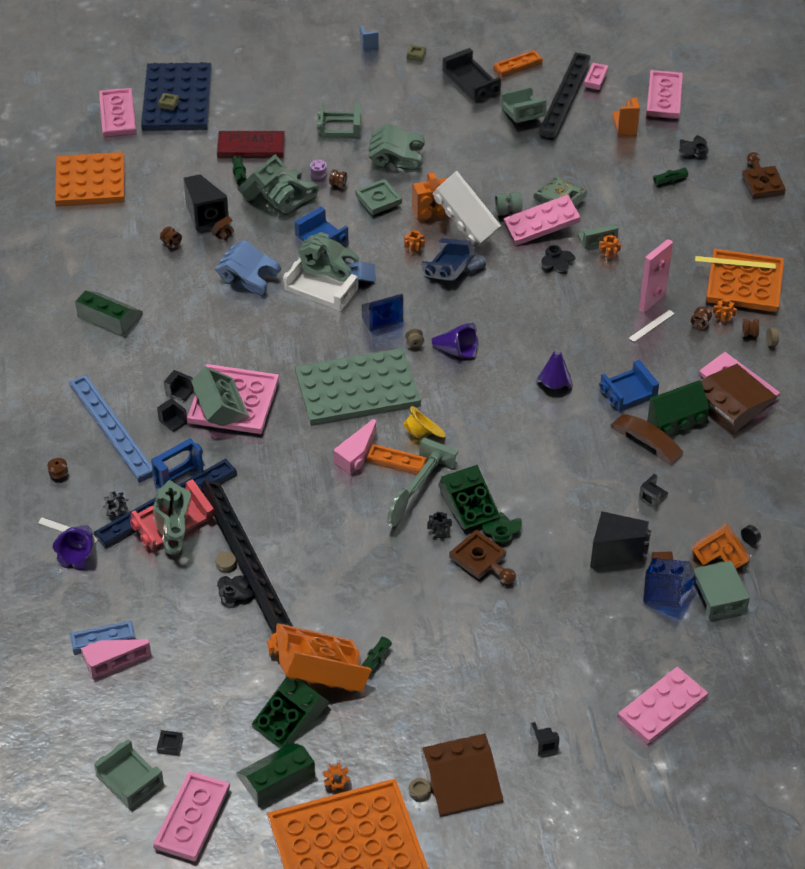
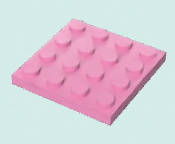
(257, 395)

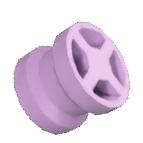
(318, 170)

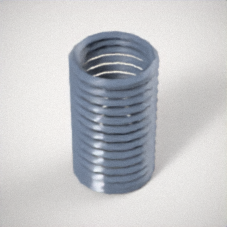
(480, 264)

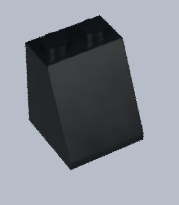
(204, 202)
(619, 540)

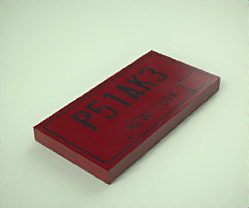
(250, 143)

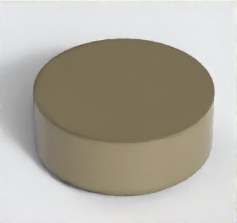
(772, 337)
(225, 561)
(419, 789)

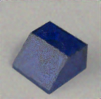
(383, 312)
(668, 582)

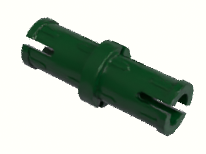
(239, 170)
(670, 176)
(382, 646)

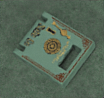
(559, 187)

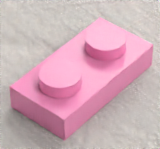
(596, 76)

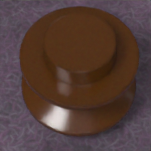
(57, 468)

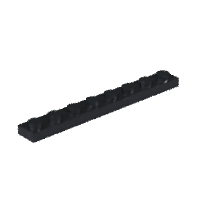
(564, 95)

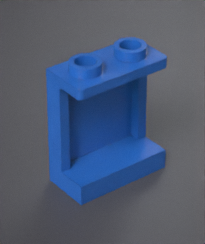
(630, 387)

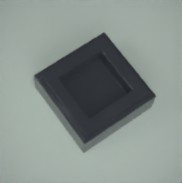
(169, 742)

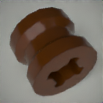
(338, 178)
(170, 237)
(701, 318)
(750, 328)

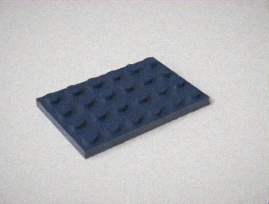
(187, 81)

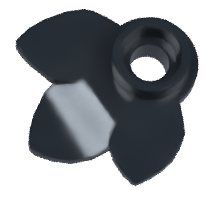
(696, 147)
(557, 258)
(234, 589)

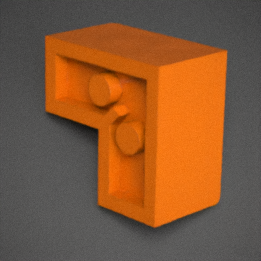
(627, 117)
(723, 543)

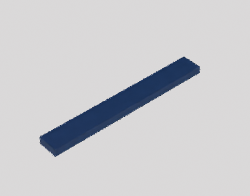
(122, 528)

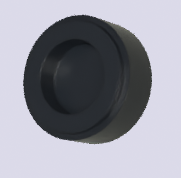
(750, 535)

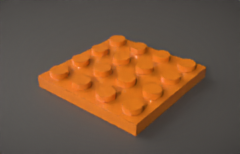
(90, 178)
(745, 285)

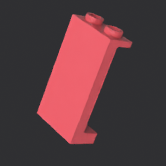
(199, 513)

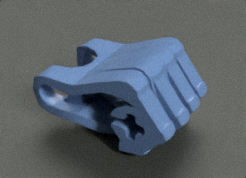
(248, 265)

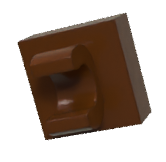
(222, 226)

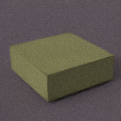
(416, 53)
(168, 101)

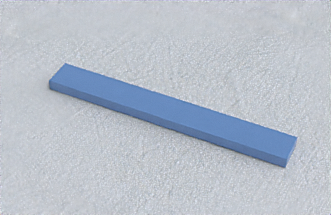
(112, 428)

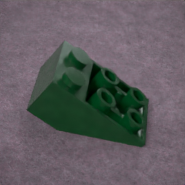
(468, 497)
(289, 711)

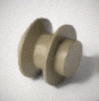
(414, 338)

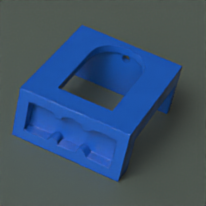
(162, 474)

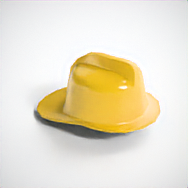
(421, 426)

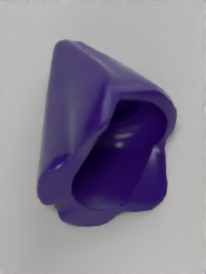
(458, 341)
(555, 373)
(74, 546)

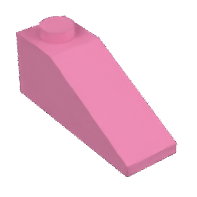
(353, 451)
(113, 654)

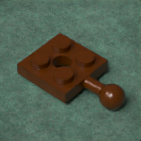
(754, 178)
(481, 565)

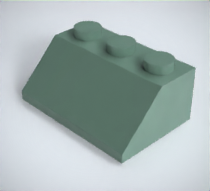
(219, 397)

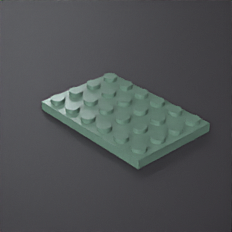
(357, 386)

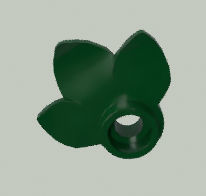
(502, 528)

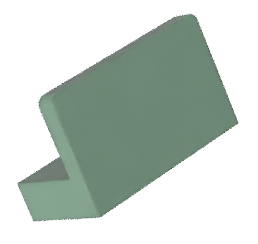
(592, 237)

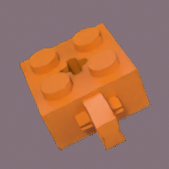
(423, 198)

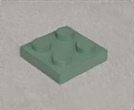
(378, 196)

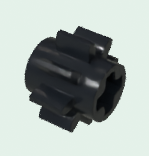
(110, 505)
(439, 524)

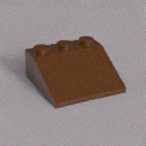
(736, 396)
(462, 774)

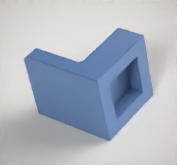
(369, 40)
(364, 271)

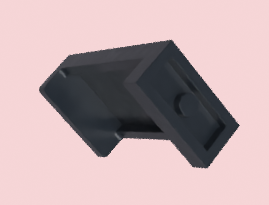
(470, 75)

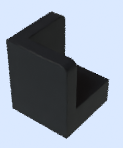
(178, 385)
(172, 415)
(651, 493)
(544, 739)

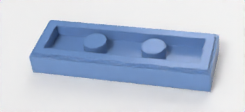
(116, 631)

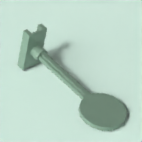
(435, 454)

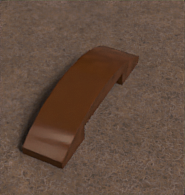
(649, 434)

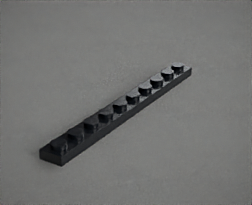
(245, 554)

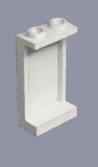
(319, 287)

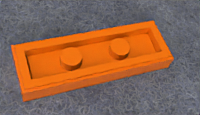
(517, 63)
(395, 459)

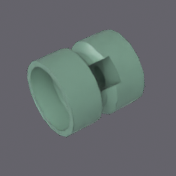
(514, 203)

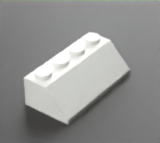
(466, 209)

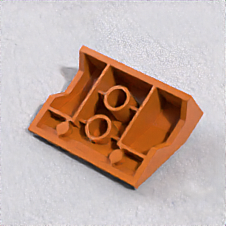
(320, 658)

